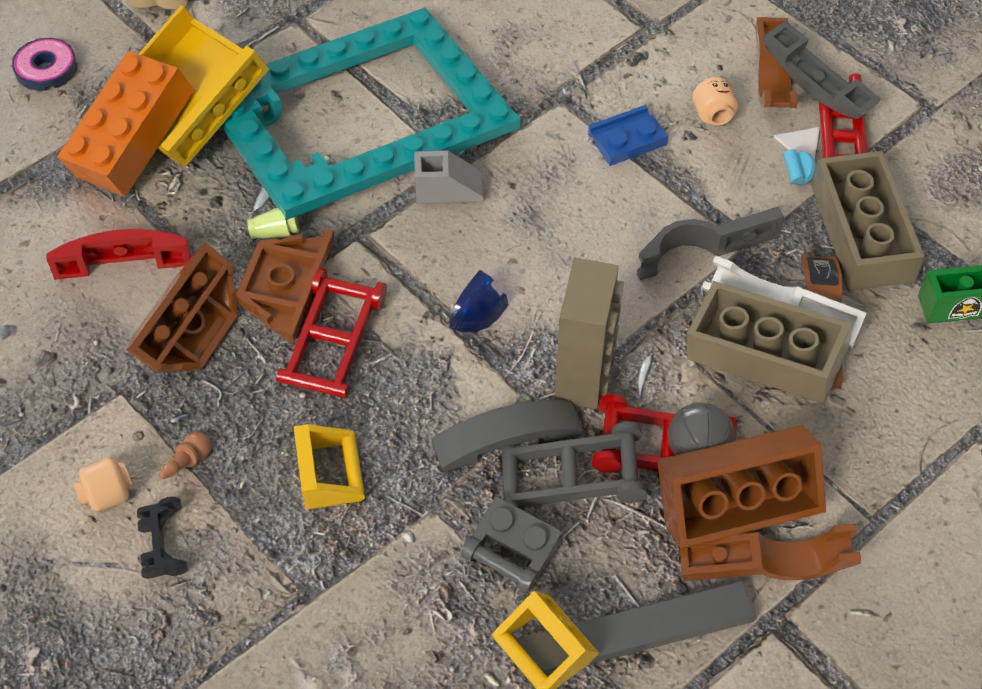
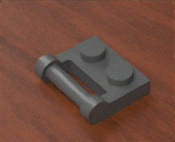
(518, 533)

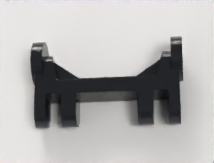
(152, 520)

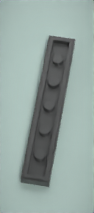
(649, 626)

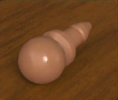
(194, 448)

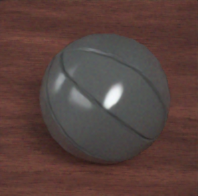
(699, 427)

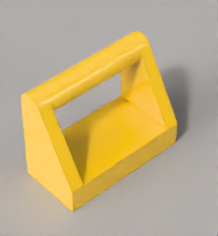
(320, 494)
(562, 629)

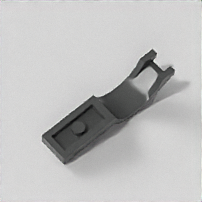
(716, 238)

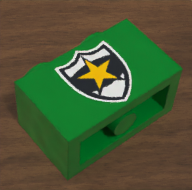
(952, 294)

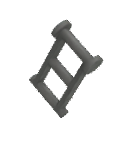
(626, 490)

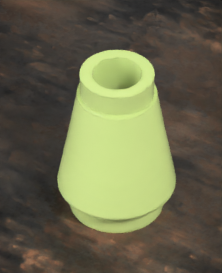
(272, 225)

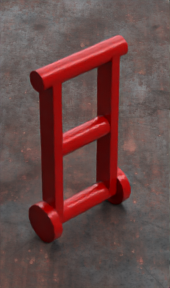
(321, 286)
(615, 409)

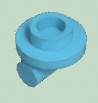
(800, 166)

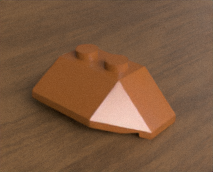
(188, 316)

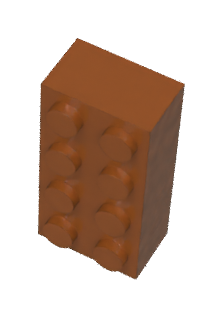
(742, 486)

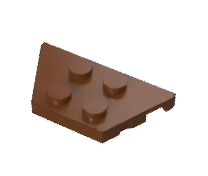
(281, 279)

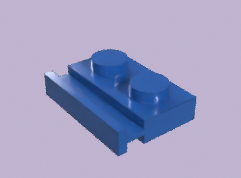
(627, 135)

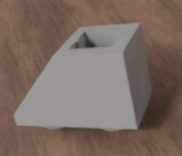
(446, 178)

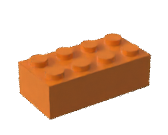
(126, 123)

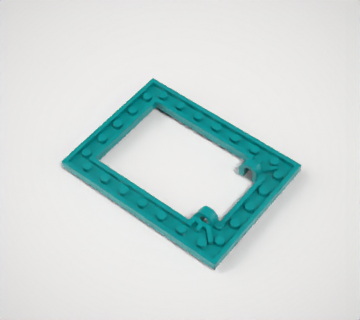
(302, 188)

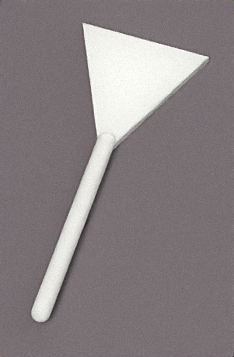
(800, 140)

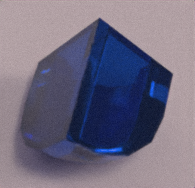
(478, 305)

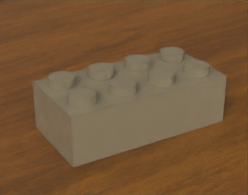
(867, 220)
(588, 332)
(768, 341)

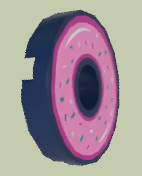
(33, 53)

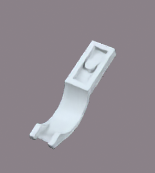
(732, 275)

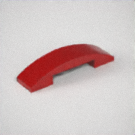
(115, 246)

